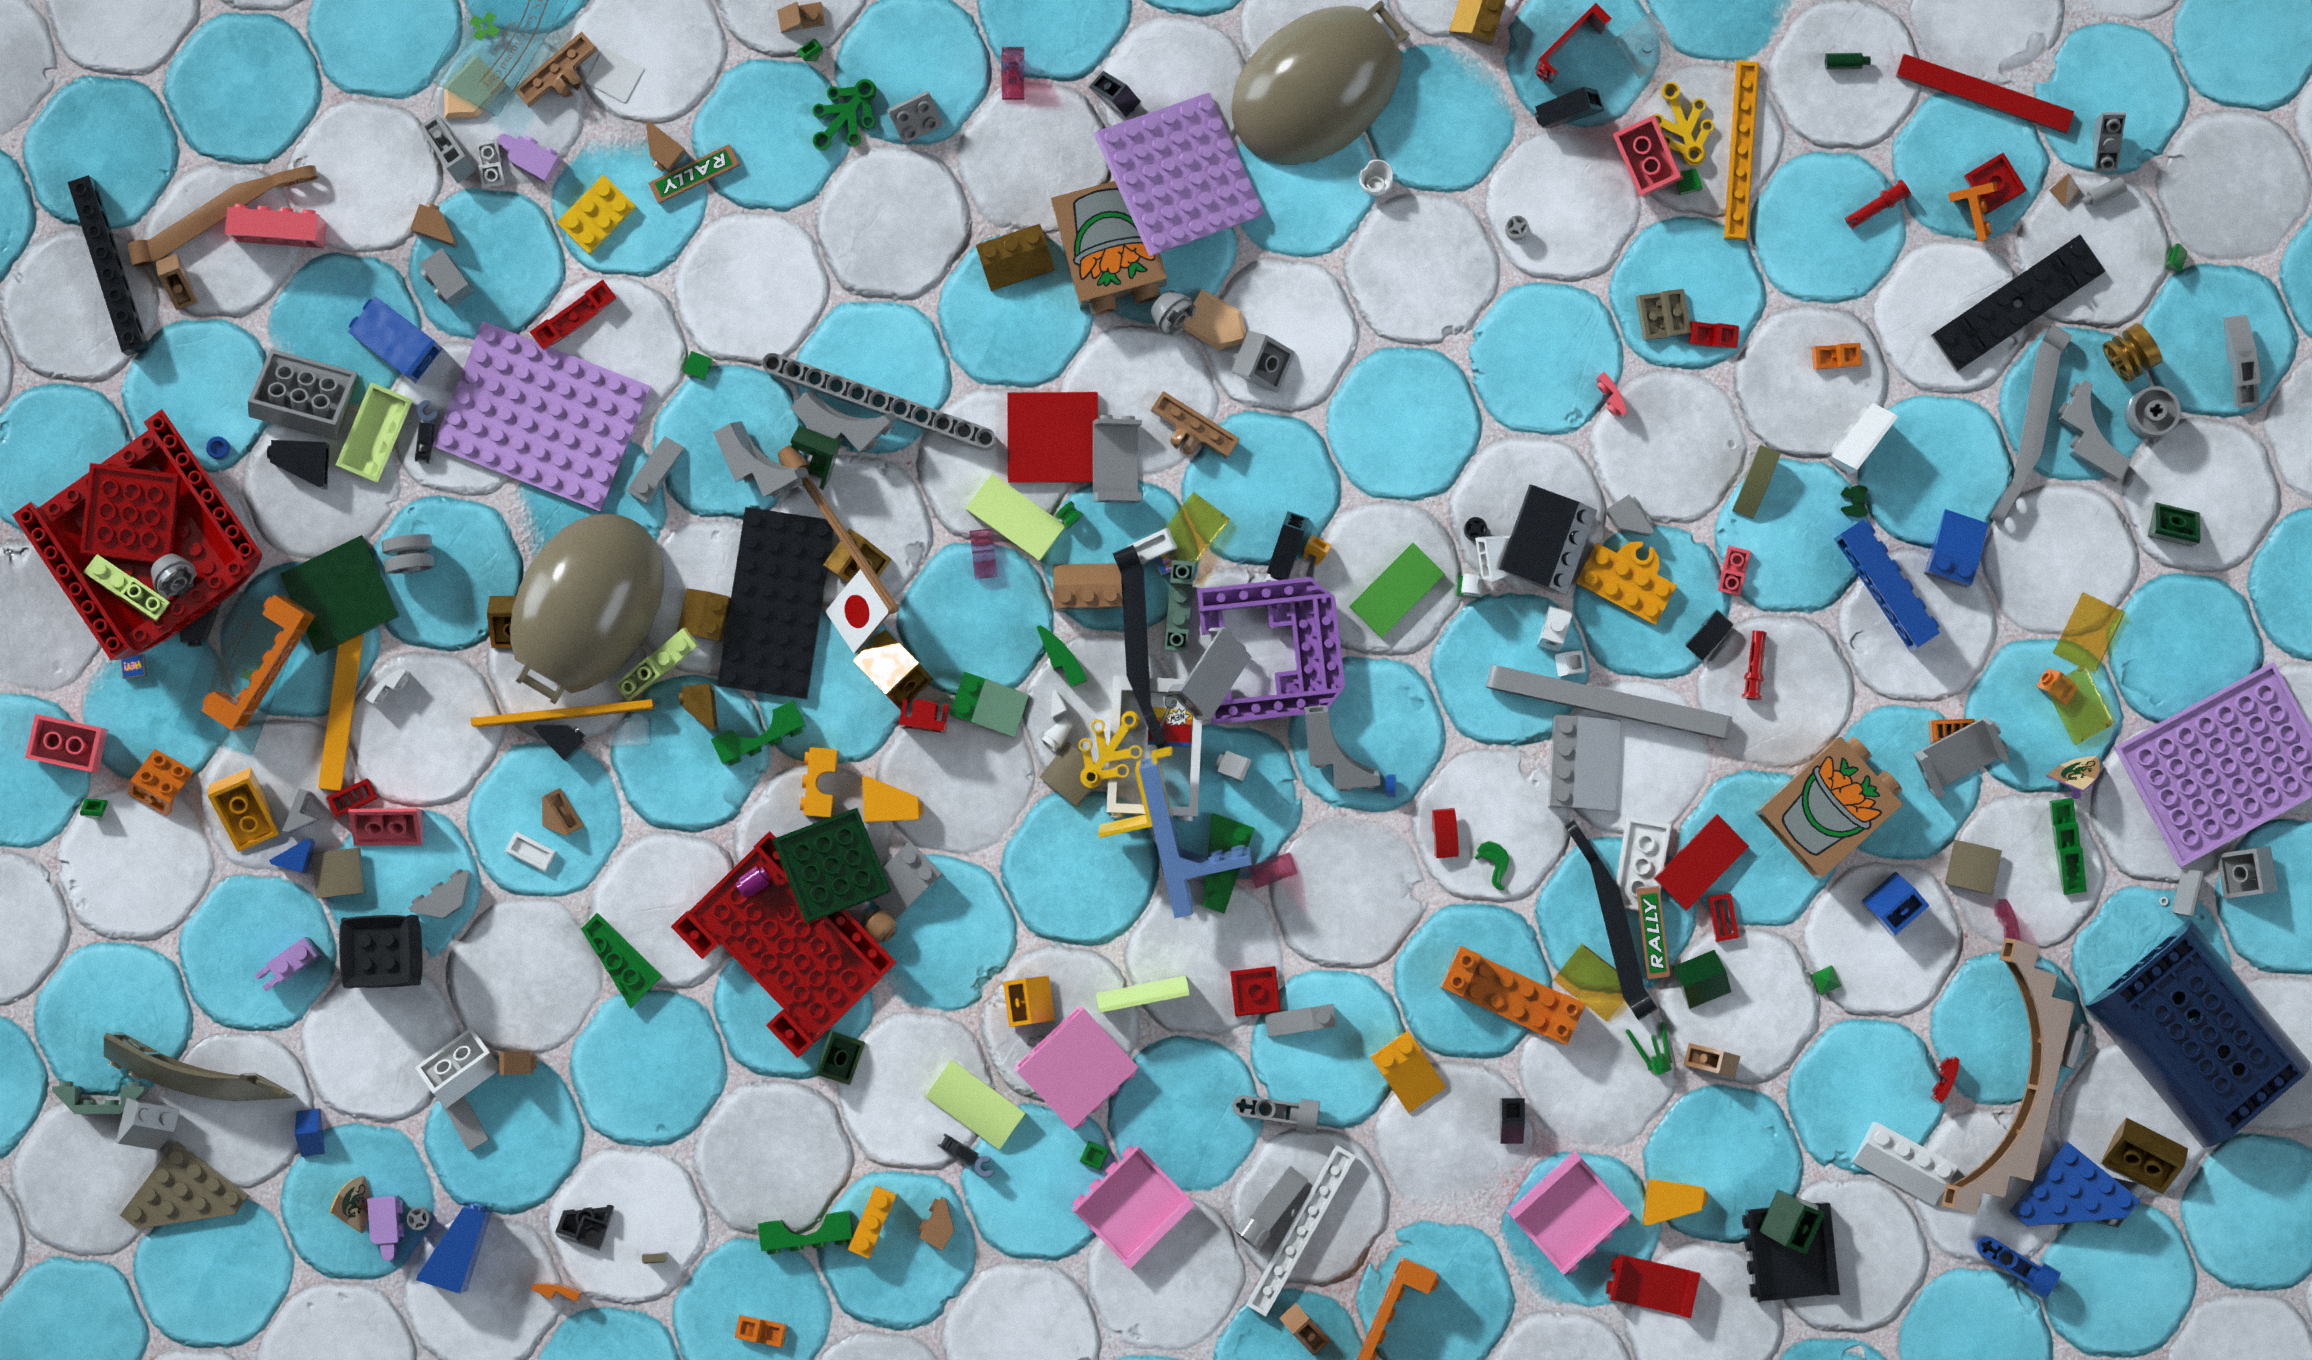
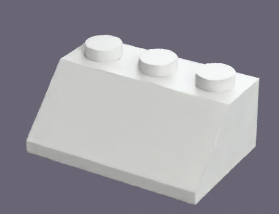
(1861, 438)
(458, 1068)

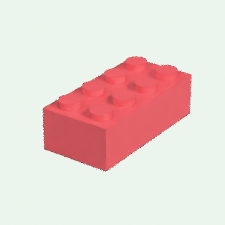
(275, 227)

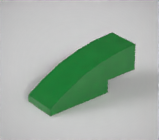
(1062, 657)

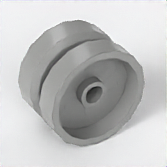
(2165, 407)
(407, 554)

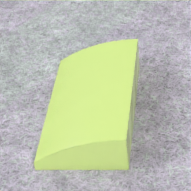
(373, 432)
(1015, 517)
(1142, 993)
(975, 1104)

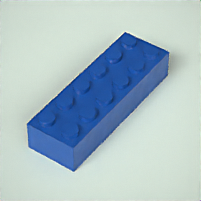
(1887, 585)

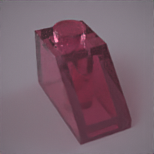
(1013, 73)
(1272, 870)

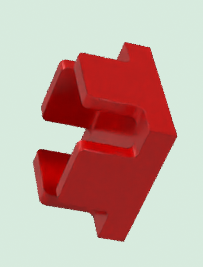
(924, 716)

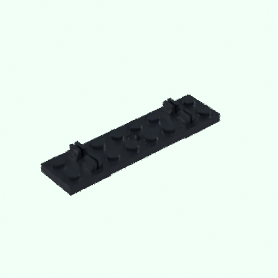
(2036, 288)

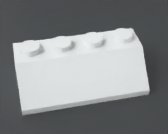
(1904, 1163)

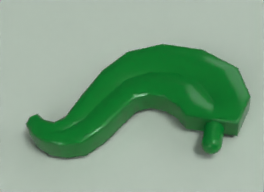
(1499, 856)

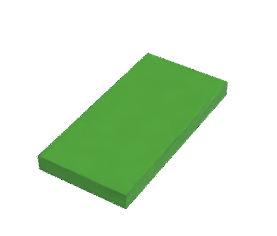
(1397, 590)

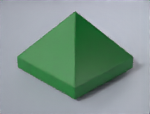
(810, 51)
(93, 808)
(1826, 980)

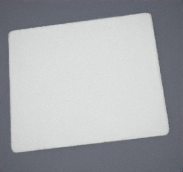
(614, 75)

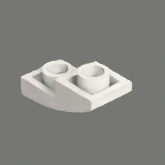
(490, 163)
(394, 680)

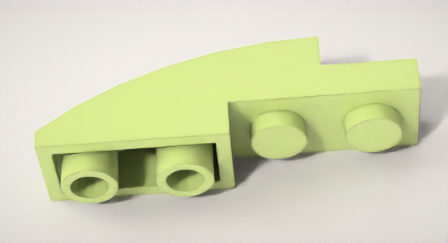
(126, 588)
(656, 665)

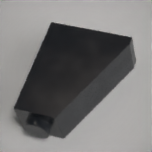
(1569, 108)
(303, 459)
(1287, 546)
(199, 629)

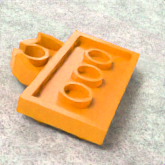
(1627, 580)

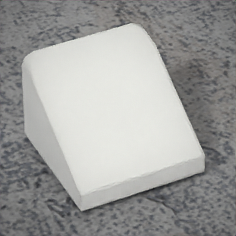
(1570, 663)
(1058, 706)

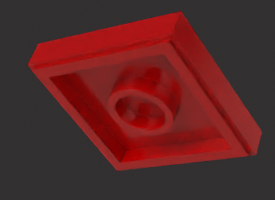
(2006, 179)
(1255, 991)

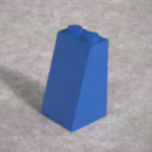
(394, 339)
(457, 1252)

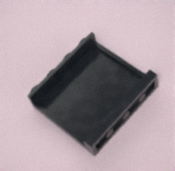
(1787, 1273)

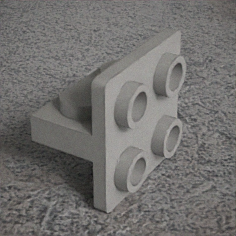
(915, 117)

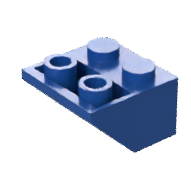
(1895, 903)

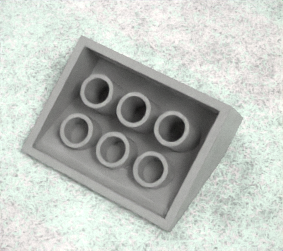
(302, 394)
(1584, 763)

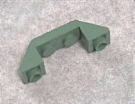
(1179, 606)
(71, 1098)

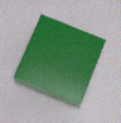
(697, 365)
(1094, 1155)

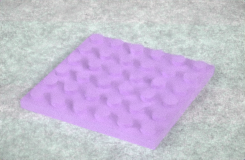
(1179, 174)

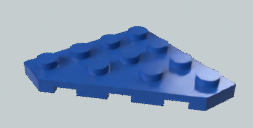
(2072, 1192)

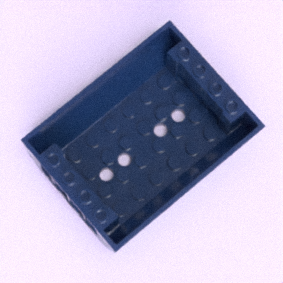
(2182, 1055)

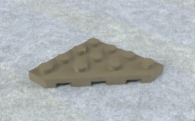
(182, 1191)

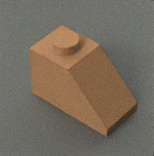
(663, 149)
(433, 224)
(176, 281)
(1711, 1060)
(517, 1062)
(1304, 1329)

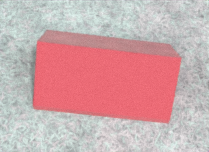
(386, 826)

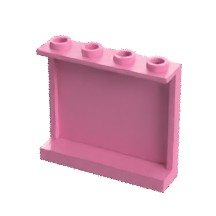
(1076, 1067)
(1132, 1205)
(1569, 1213)

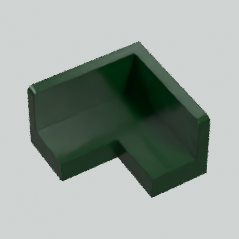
(823, 452)

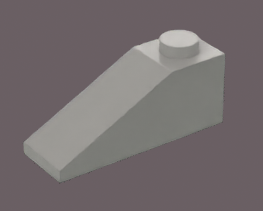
(447, 148)
(655, 470)
(1300, 1020)

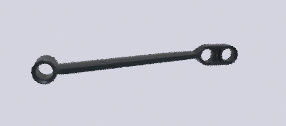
(1136, 636)
(1617, 929)

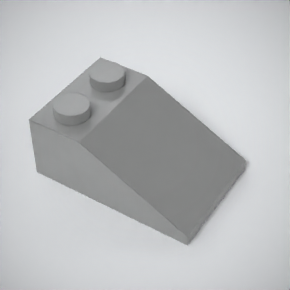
(908, 877)

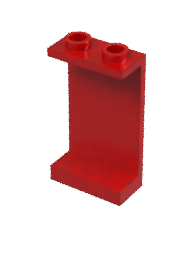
(1595, 16)
(1653, 1285)

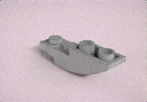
(2244, 361)

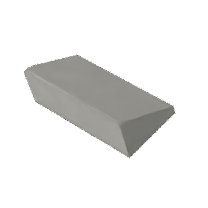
(2187, 892)

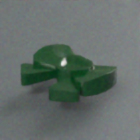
(1858, 508)

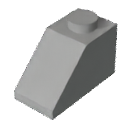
(1233, 766)

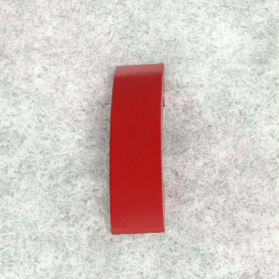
(573, 316)

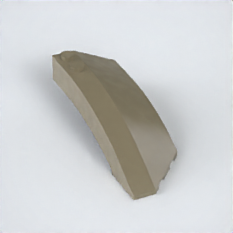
(173, 1074)

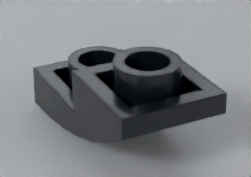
(1709, 634)

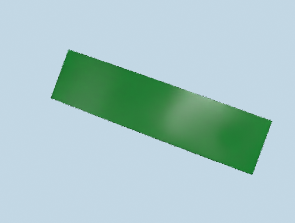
(2067, 846)

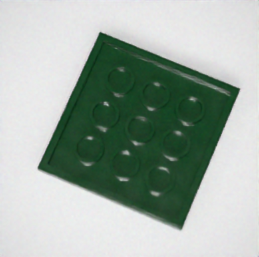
(342, 592)
(831, 865)

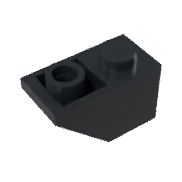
(1512, 1120)

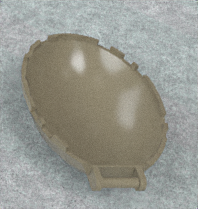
(1317, 84)
(586, 603)

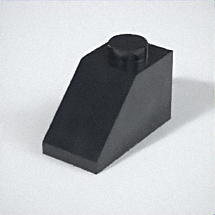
(1115, 93)
(562, 739)

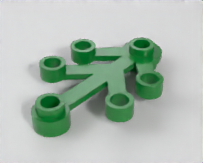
(846, 111)

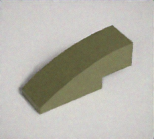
(1756, 481)

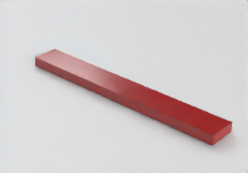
(1985, 93)

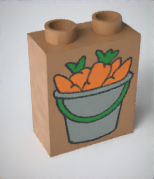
(1105, 249)
(1830, 806)

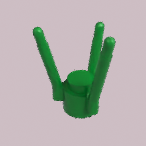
(1660, 1062)

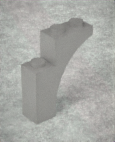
(834, 424)
(2091, 445)
(750, 464)
(1325, 750)

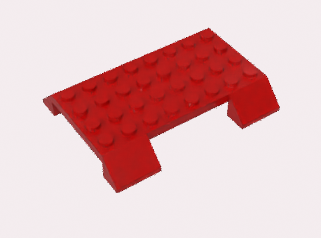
(806, 968)

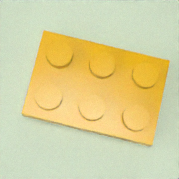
(596, 214)

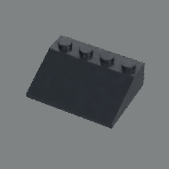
(1548, 540)

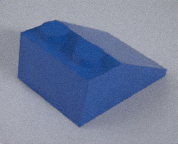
(1957, 549)

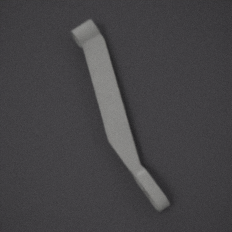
(2036, 415)

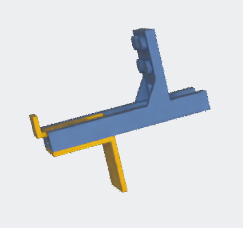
(1176, 862)

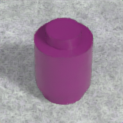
(753, 881)

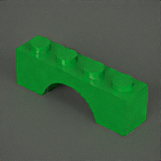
(785, 721)
(776, 1235)

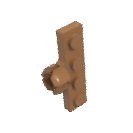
(557, 71)
(1193, 427)

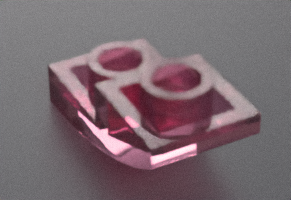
(2006, 914)

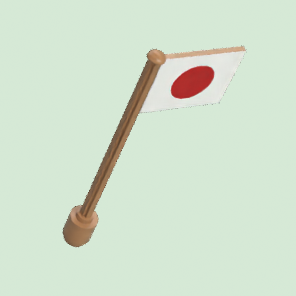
(864, 600)

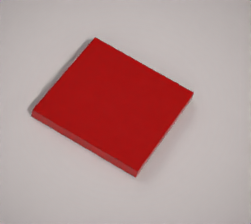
(1051, 436)
(129, 513)

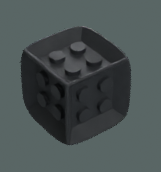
(380, 951)

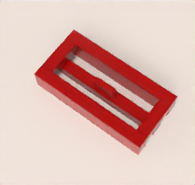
(1728, 897)

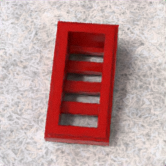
(347, 791)

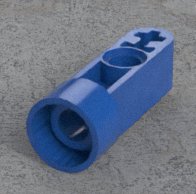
(2039, 1278)

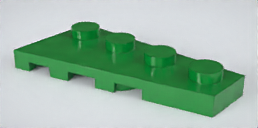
(1223, 836)
(626, 966)

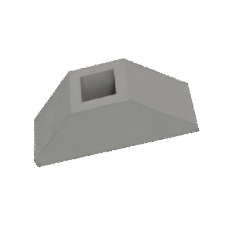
(2107, 140)
(445, 898)

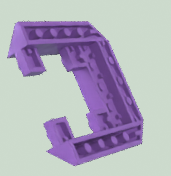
(1315, 639)

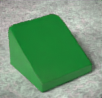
(1690, 182)
(2176, 258)

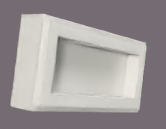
(1155, 545)
(530, 851)

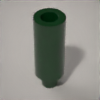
(1845, 61)

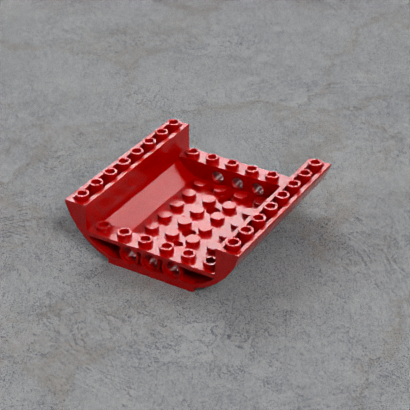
(204, 535)

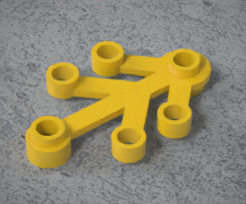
(1684, 128)
(1107, 752)

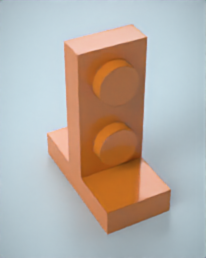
(1977, 207)

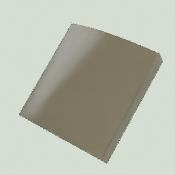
(1663, 314)
(1065, 772)
(1973, 867)
(338, 873)

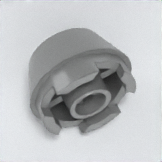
(1172, 311)
(172, 575)

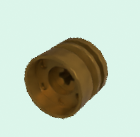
(2132, 352)

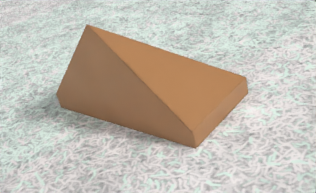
(559, 814)

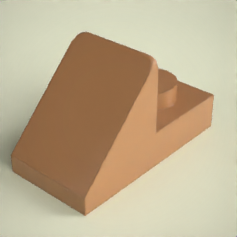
(800, 17)

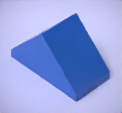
(296, 857)
(309, 1132)

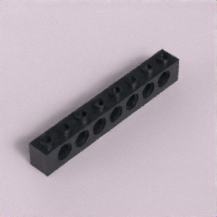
(108, 265)

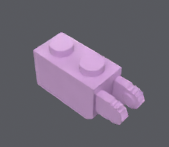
(529, 157)
(290, 962)
(385, 1224)

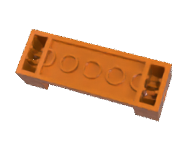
(237, 712)
(1512, 995)
(1406, 1273)

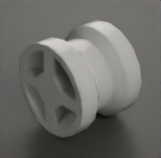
(1520, 225)
(416, 1221)

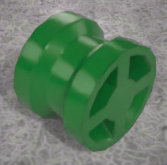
(1069, 514)

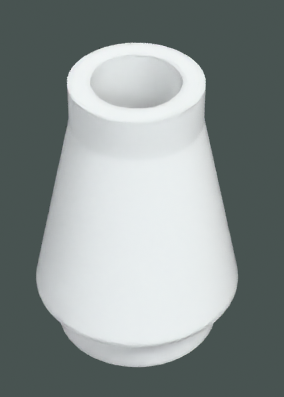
(1057, 734)

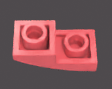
(1615, 401)
(1734, 570)

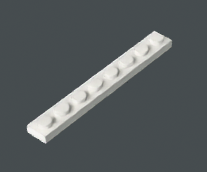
(1300, 1230)

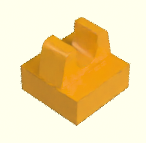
(1317, 548)

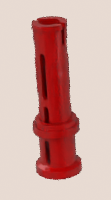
(1886, 199)
(1754, 676)

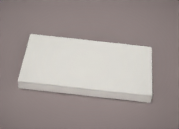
(1641, 857)

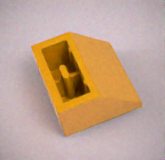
(1029, 1001)

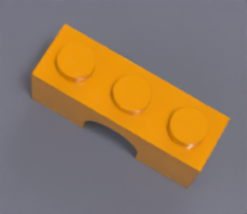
(818, 762)
(872, 1221)

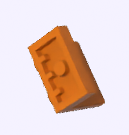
(159, 781)

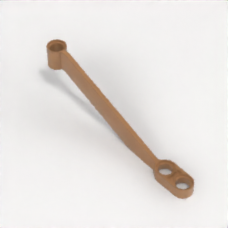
(211, 213)

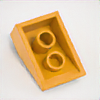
(243, 809)
(1407, 1071)

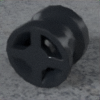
(1475, 525)

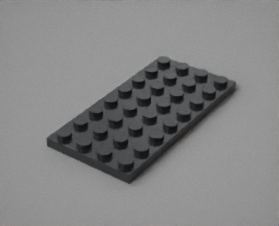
(776, 603)

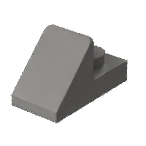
(296, 818)

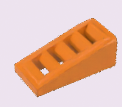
(1934, 732)

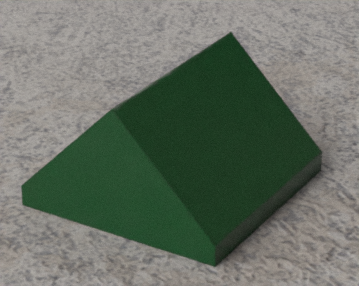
(2175, 525)
(1702, 979)
(839, 1057)

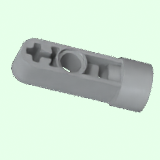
(1302, 1114)
(1257, 1226)

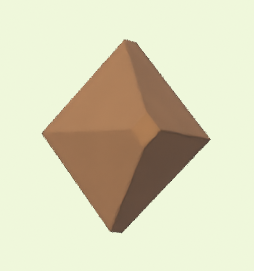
(2065, 190)

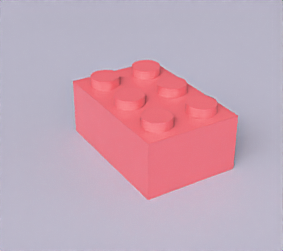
(1647, 156)
(66, 743)

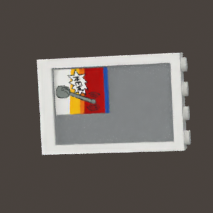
(1179, 770)

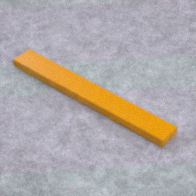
(1741, 150)
(563, 713)
(340, 714)

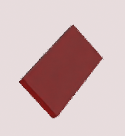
(1701, 862)

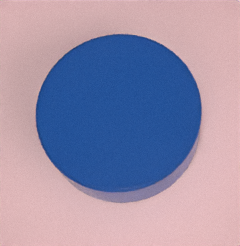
(218, 448)
(1390, 788)

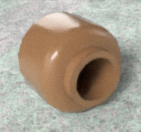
(880, 925)

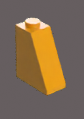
(889, 803)
(1671, 1200)

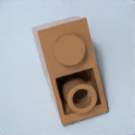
(939, 1226)

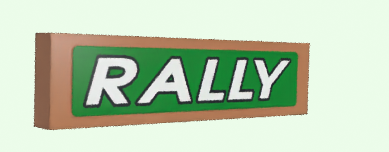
(694, 174)
(1653, 932)

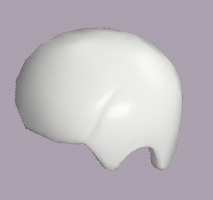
(1376, 178)

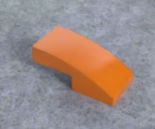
(1836, 356)
(550, 1289)
(761, 1331)

